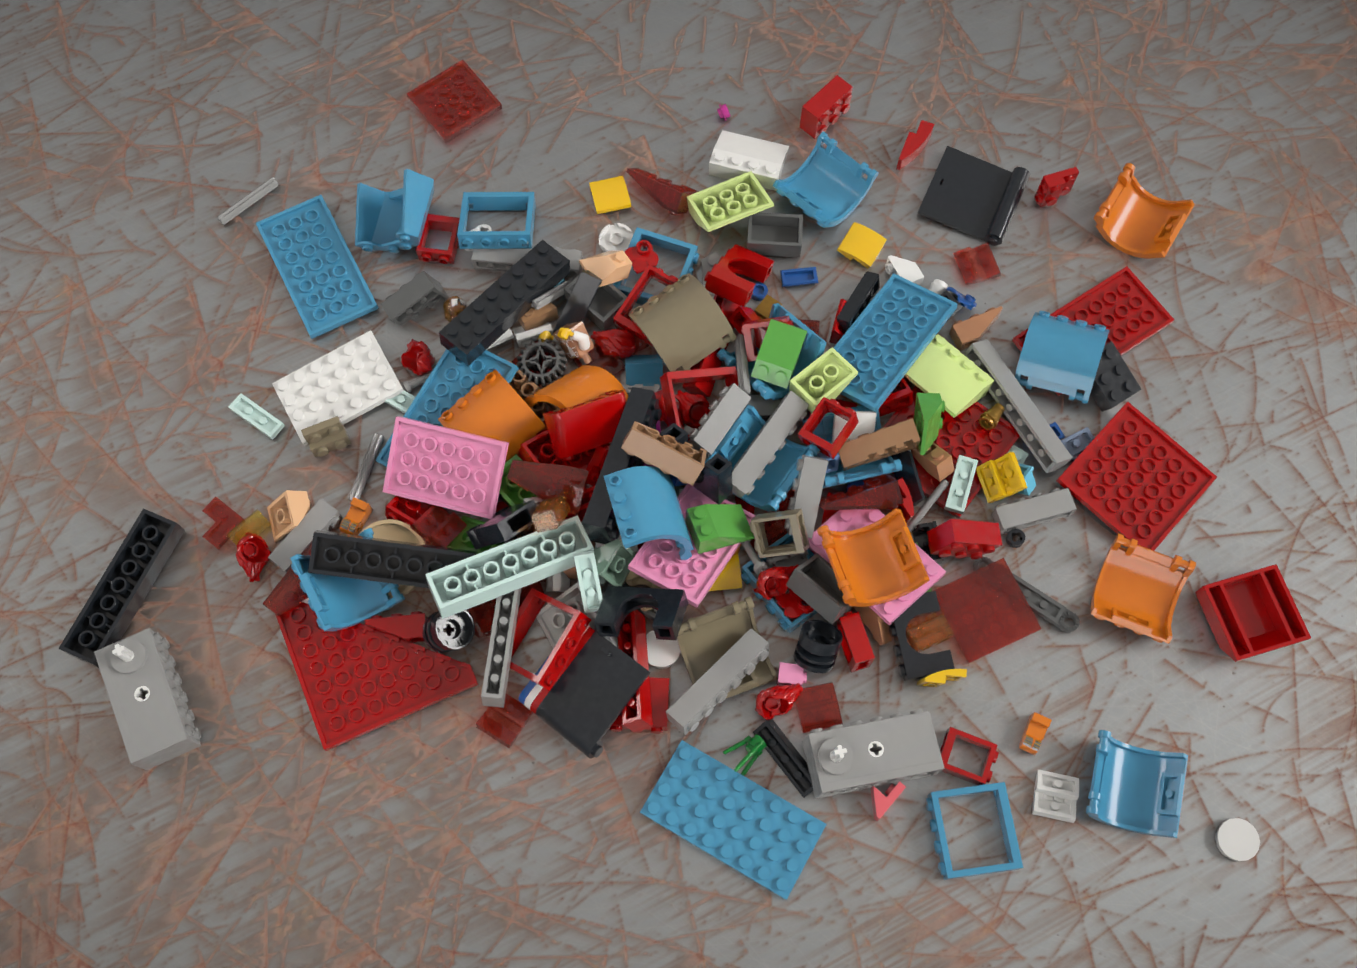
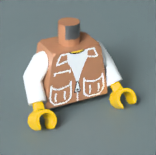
(573, 340)

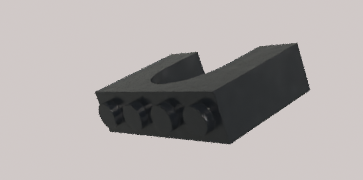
(715, 477)
(621, 601)
(912, 663)

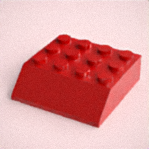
(1252, 613)

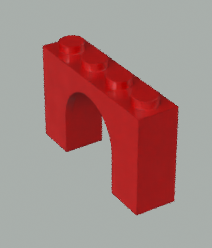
(741, 261)
(659, 703)

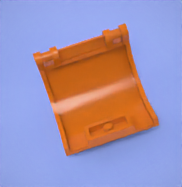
(1138, 220)
(577, 387)
(494, 412)
(875, 561)
(1139, 588)

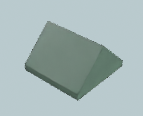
(613, 561)

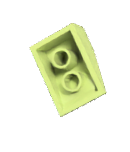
(823, 378)

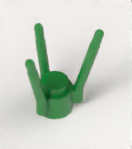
(754, 748)

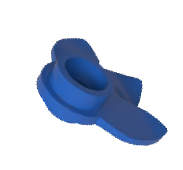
(967, 301)

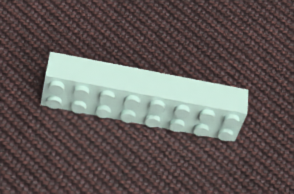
(507, 567)

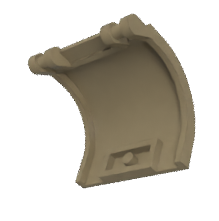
(683, 323)
(711, 635)

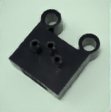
(503, 526)

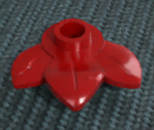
(641, 259)
(793, 605)

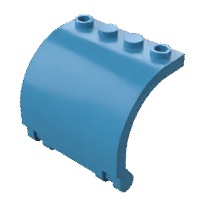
(827, 183)
(811, 350)
(1061, 355)
(872, 469)
(779, 474)
(647, 508)
(343, 600)
(1137, 787)

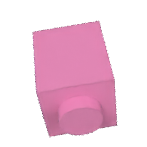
(791, 674)

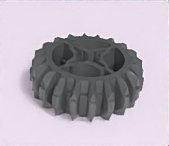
(557, 363)

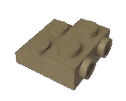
(326, 436)

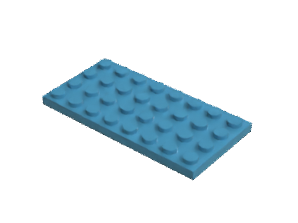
(316, 266)
(891, 338)
(448, 383)
(733, 819)

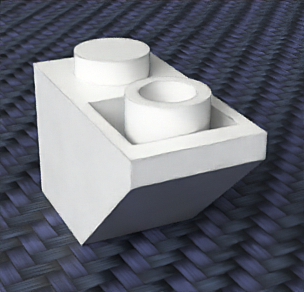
(904, 269)

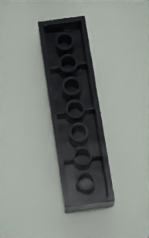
(504, 302)
(599, 517)
(379, 558)
(123, 586)

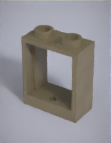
(798, 528)

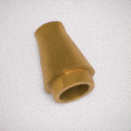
(990, 418)

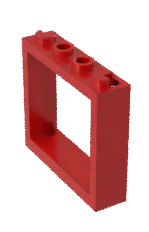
(620, 317)
(686, 376)
(563, 649)

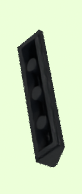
(579, 299)
(859, 299)
(910, 476)
(786, 756)

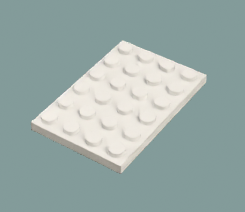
(339, 384)

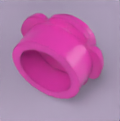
(723, 111)

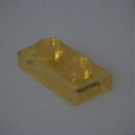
(254, 523)

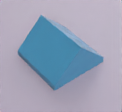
(643, 370)

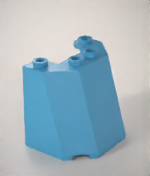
(393, 218)

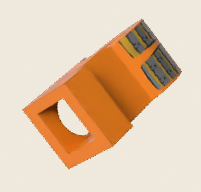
(356, 517)
(1034, 733)

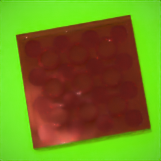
(454, 101)
(986, 610)

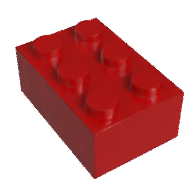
(826, 107)
(964, 538)

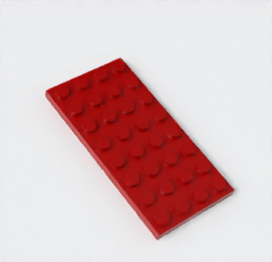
(1121, 306)

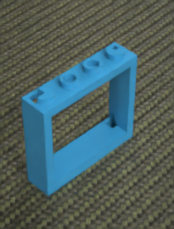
(491, 202)
(664, 242)
(770, 605)
(1006, 823)

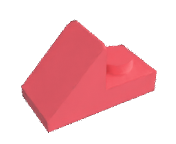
(881, 802)

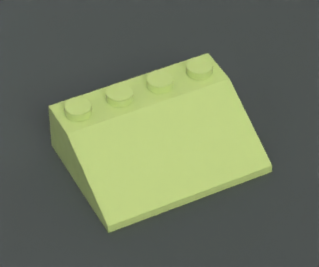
(728, 202)
(950, 373)

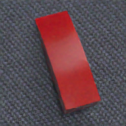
(915, 143)

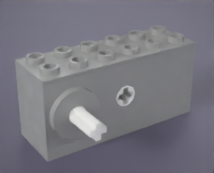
(148, 699)
(872, 753)

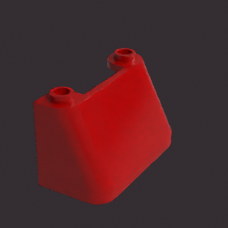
(585, 424)

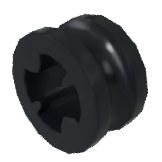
(1014, 532)

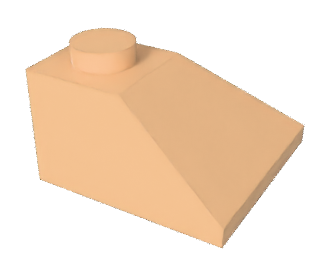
(608, 266)
(287, 512)

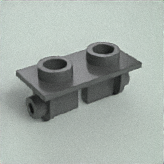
(787, 560)

